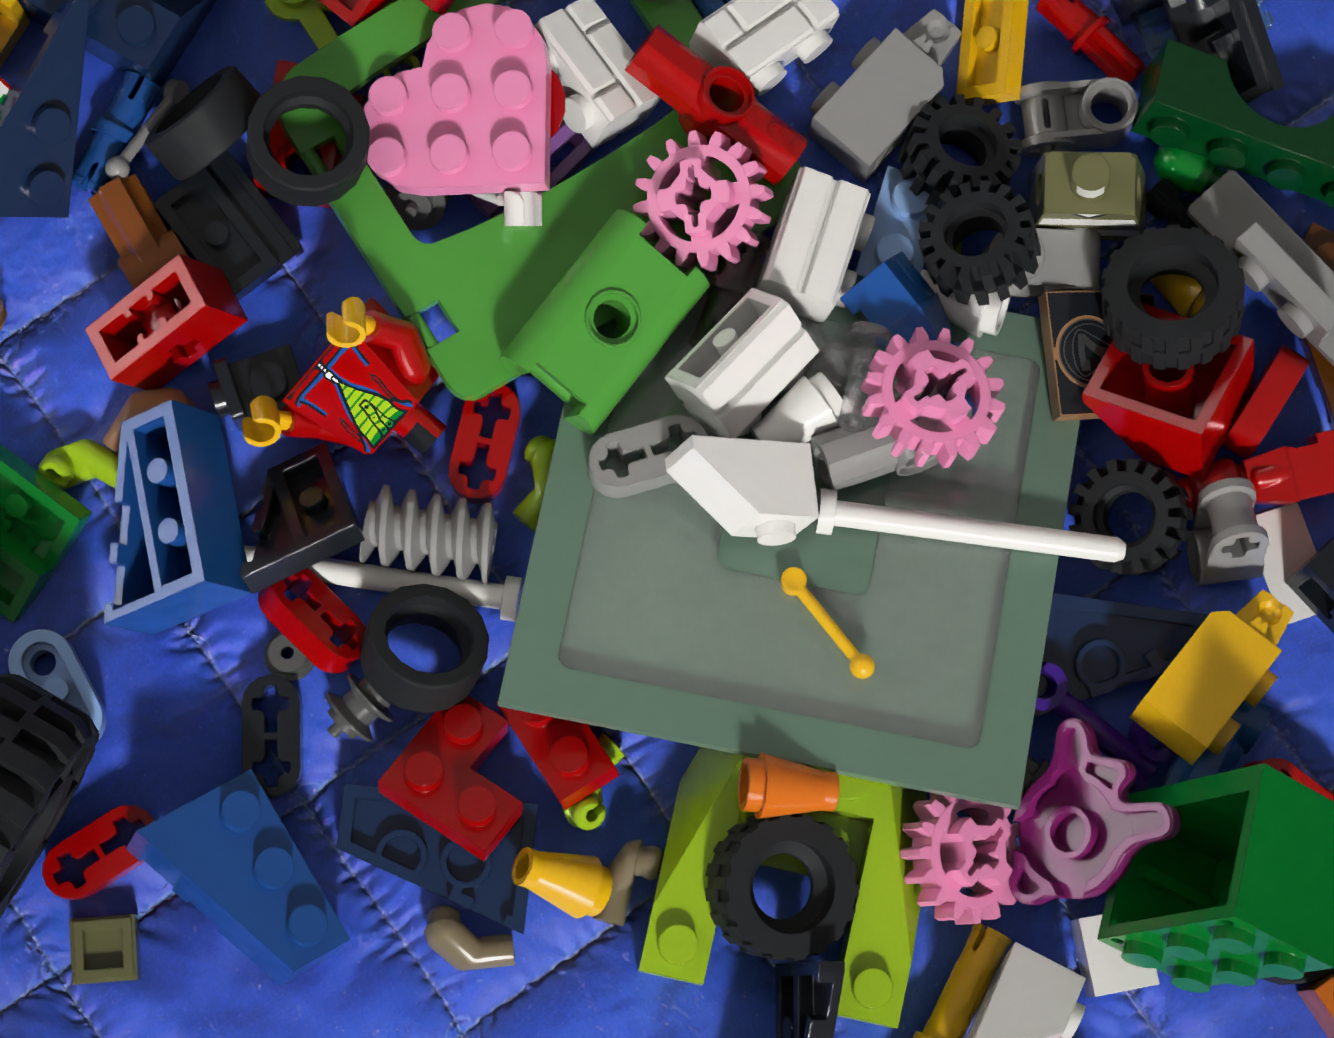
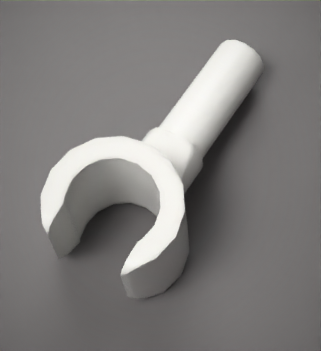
(519, 207)

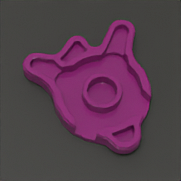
(1080, 823)

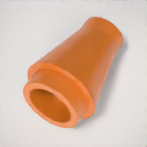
(783, 787)

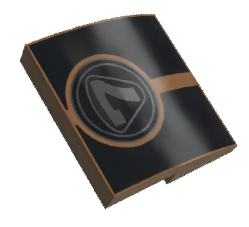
(1073, 347)

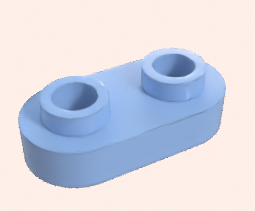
(67, 679)

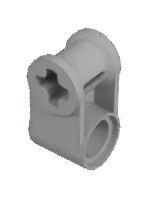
(1070, 117)
(1066, 262)
(1225, 534)

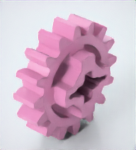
(683, 182)
(933, 423)
(959, 855)

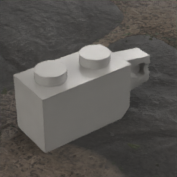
(884, 95)

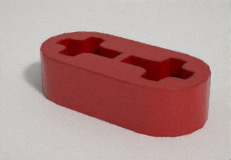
(1265, 401)
(499, 447)
(313, 620)
(91, 840)

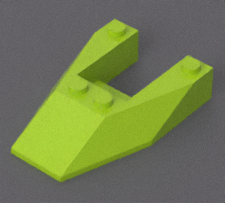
(870, 821)

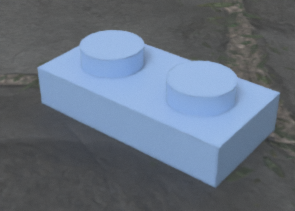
(895, 224)

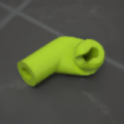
(539, 454)

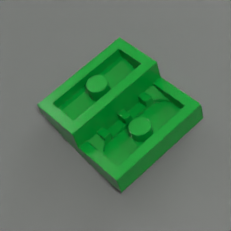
(35, 532)

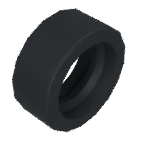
(310, 94)
(203, 123)
(430, 607)

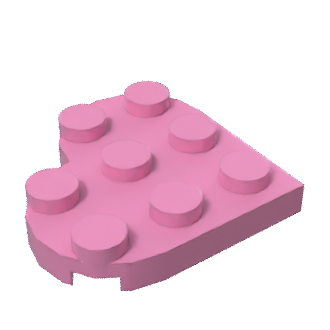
(471, 112)

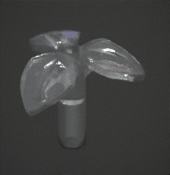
(842, 361)

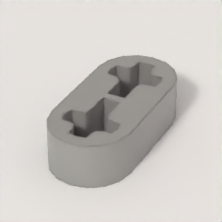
(636, 443)

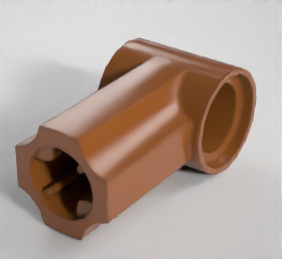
(135, 228)

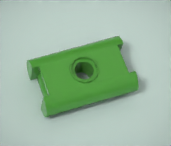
(648, 305)

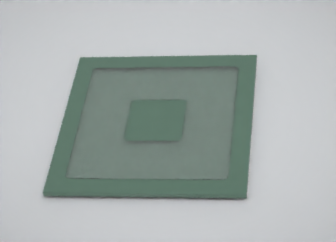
(681, 633)

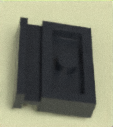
(229, 224)

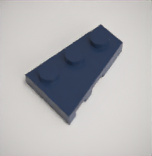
(409, 848)

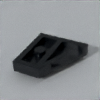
(301, 518)
(808, 998)

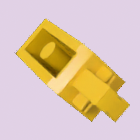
(1212, 677)

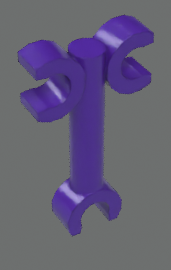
(1110, 741)

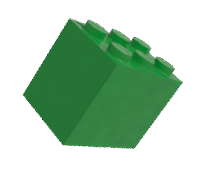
(1236, 889)

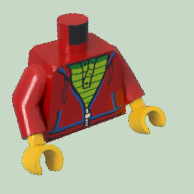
(357, 387)

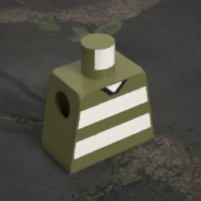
(1089, 192)

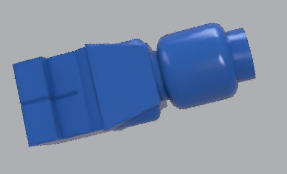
(900, 301)

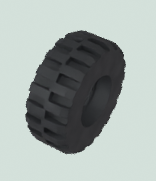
(41, 767)

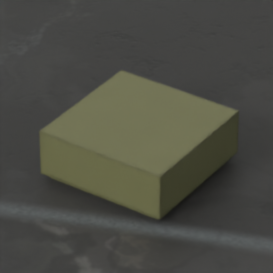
(105, 949)

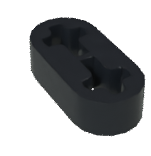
(288, 734)

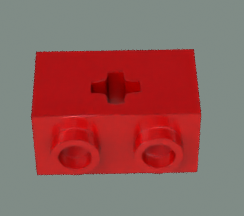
(166, 323)

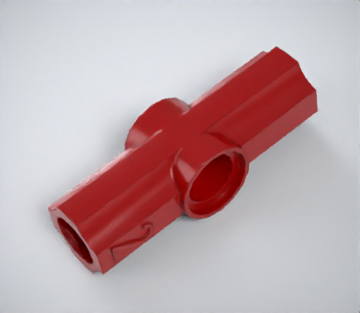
(692, 87)

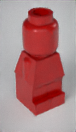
(1278, 475)

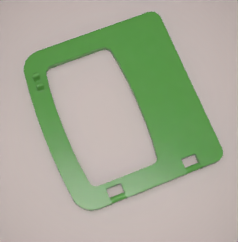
(492, 273)

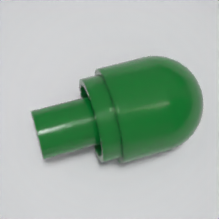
(1186, 169)

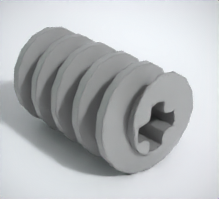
(429, 533)

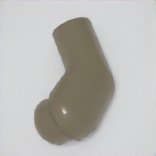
(631, 861)
(461, 947)

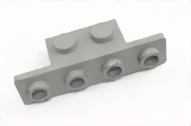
(1271, 258)

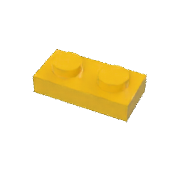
(992, 50)

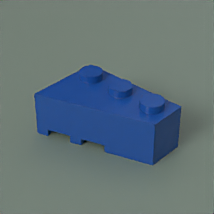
(178, 521)
(245, 876)

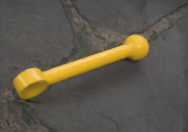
(794, 583)

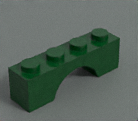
(1195, 108)

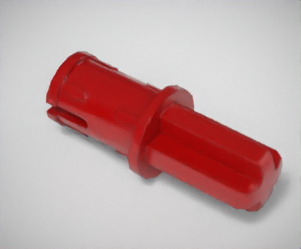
(1091, 36)

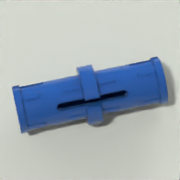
(115, 130)

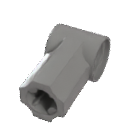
(855, 457)

